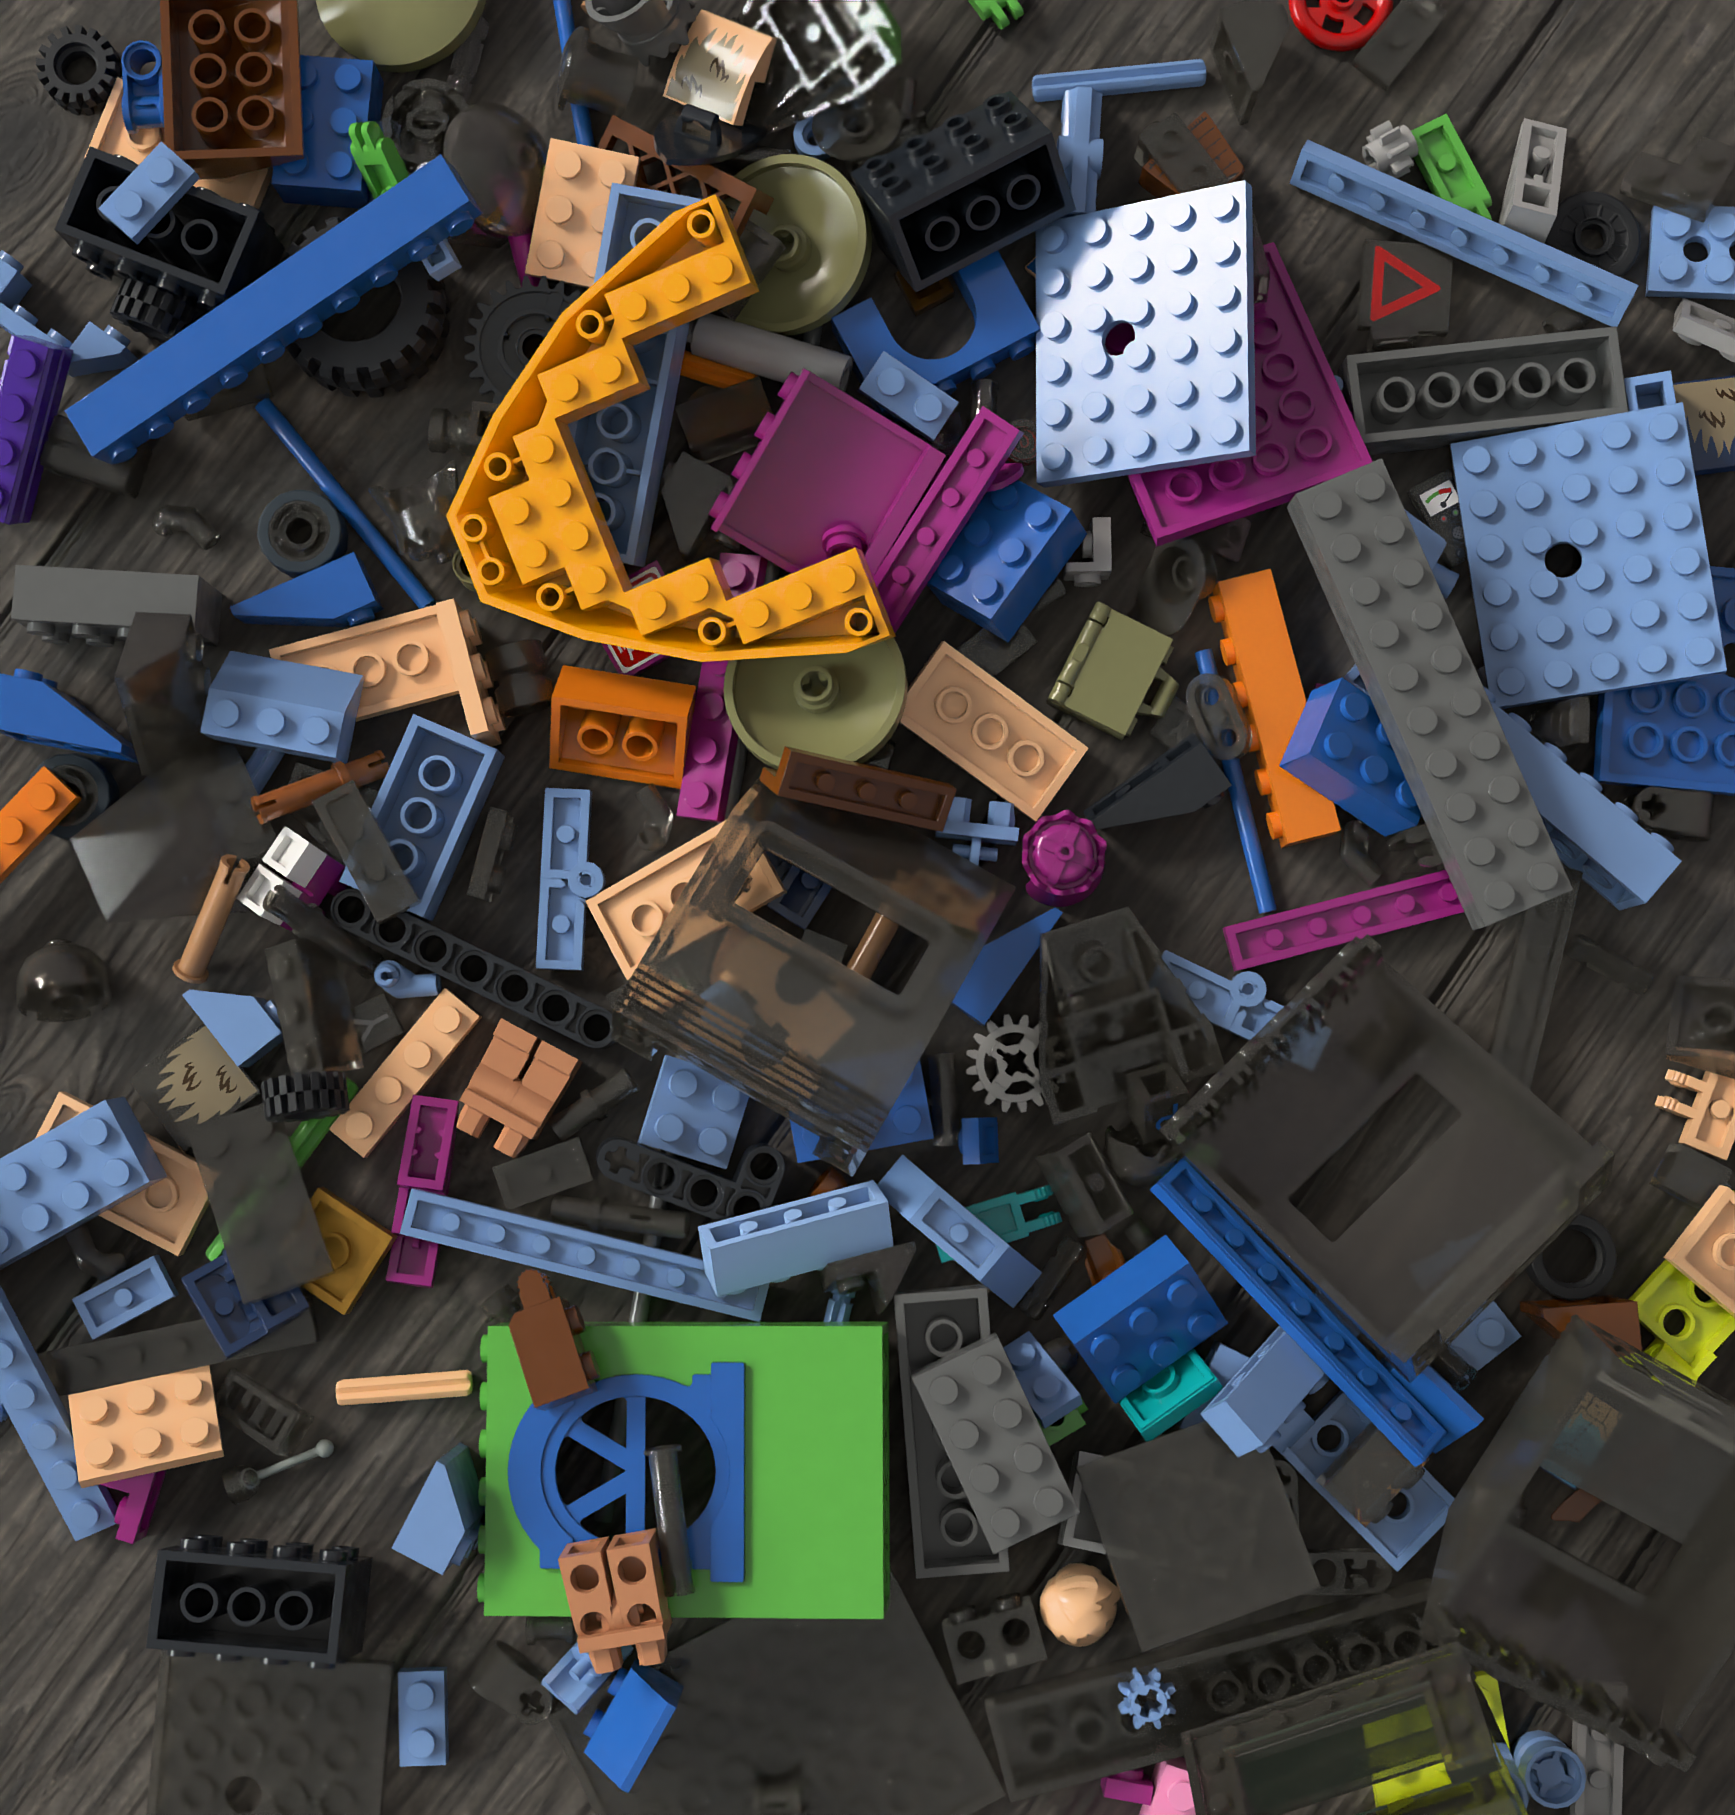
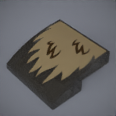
(193, 1085)

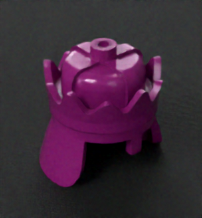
(1063, 859)

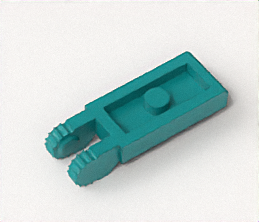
(1005, 1216)

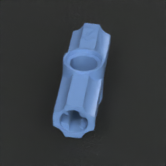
(1081, 146)

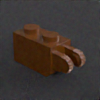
(551, 1344)

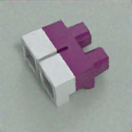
(301, 862)

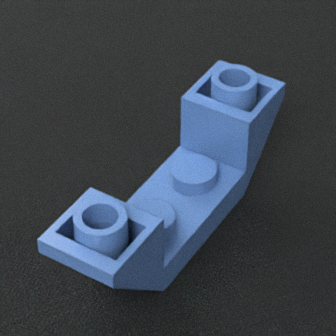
(93, 348)
(958, 1231)

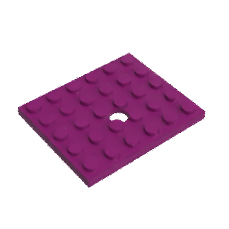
(1300, 427)

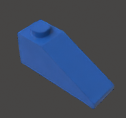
(324, 597)
(1000, 966)

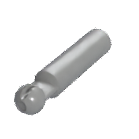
(764, 351)

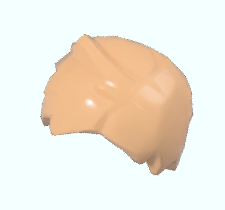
(1079, 1604)

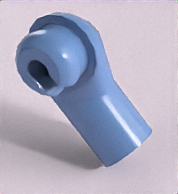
(405, 984)

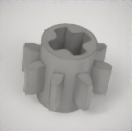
(1390, 149)

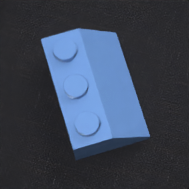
(283, 707)
(446, 1514)

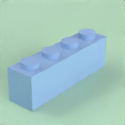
(794, 1237)

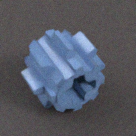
(1152, 1710)

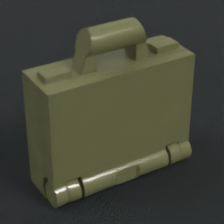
(1113, 672)

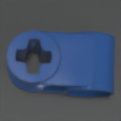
(142, 93)

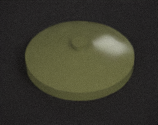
(400, 32)
(824, 237)
(818, 702)

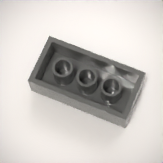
(102, 603)
(994, 1443)

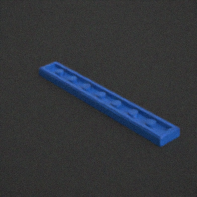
(1299, 1312)

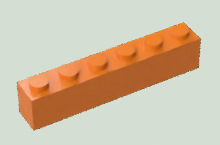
(1272, 701)

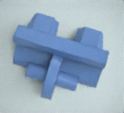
(998, 829)
(575, 1679)

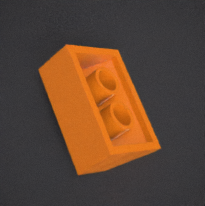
(620, 726)

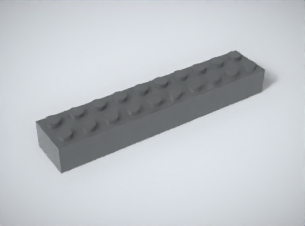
(1428, 695)

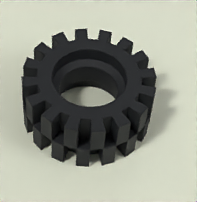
(63, 53)
(151, 311)
(305, 1096)

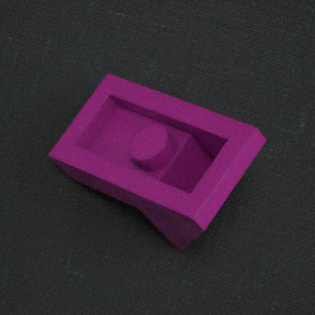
(137, 1509)

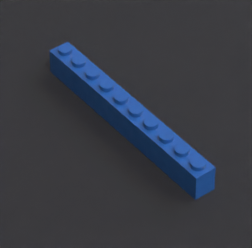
(275, 312)

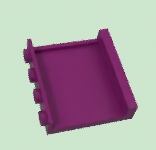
(823, 467)

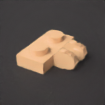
(1712, 1115)

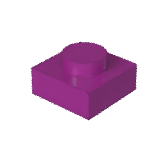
(1128, 1786)

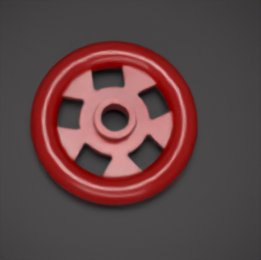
(1352, 35)

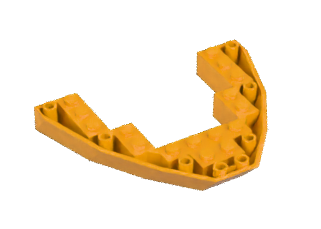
(535, 521)

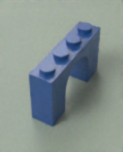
(1001, 330)

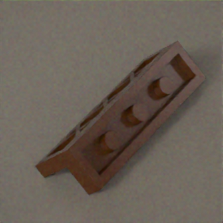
(706, 174)
(860, 789)

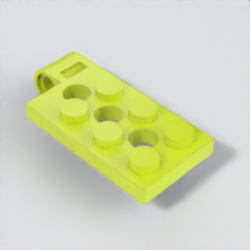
(1705, 1322)

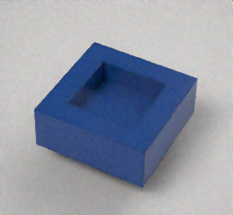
(979, 1140)

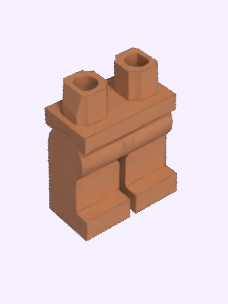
(517, 1103)
(617, 1598)

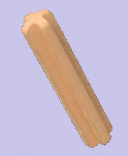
(404, 1387)

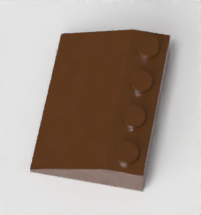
(232, 84)

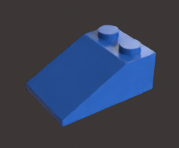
(43, 715)

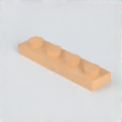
(405, 1072)

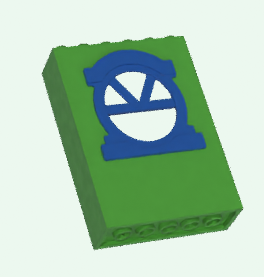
(795, 1449)

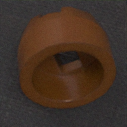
(828, 1181)

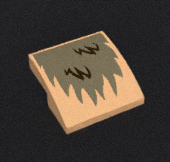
(720, 66)

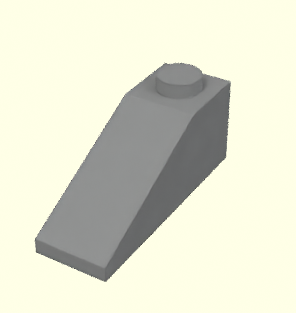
(1534, 180)

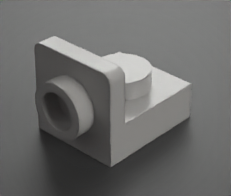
(1097, 548)

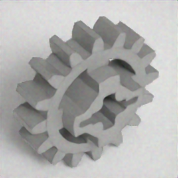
(1002, 1080)

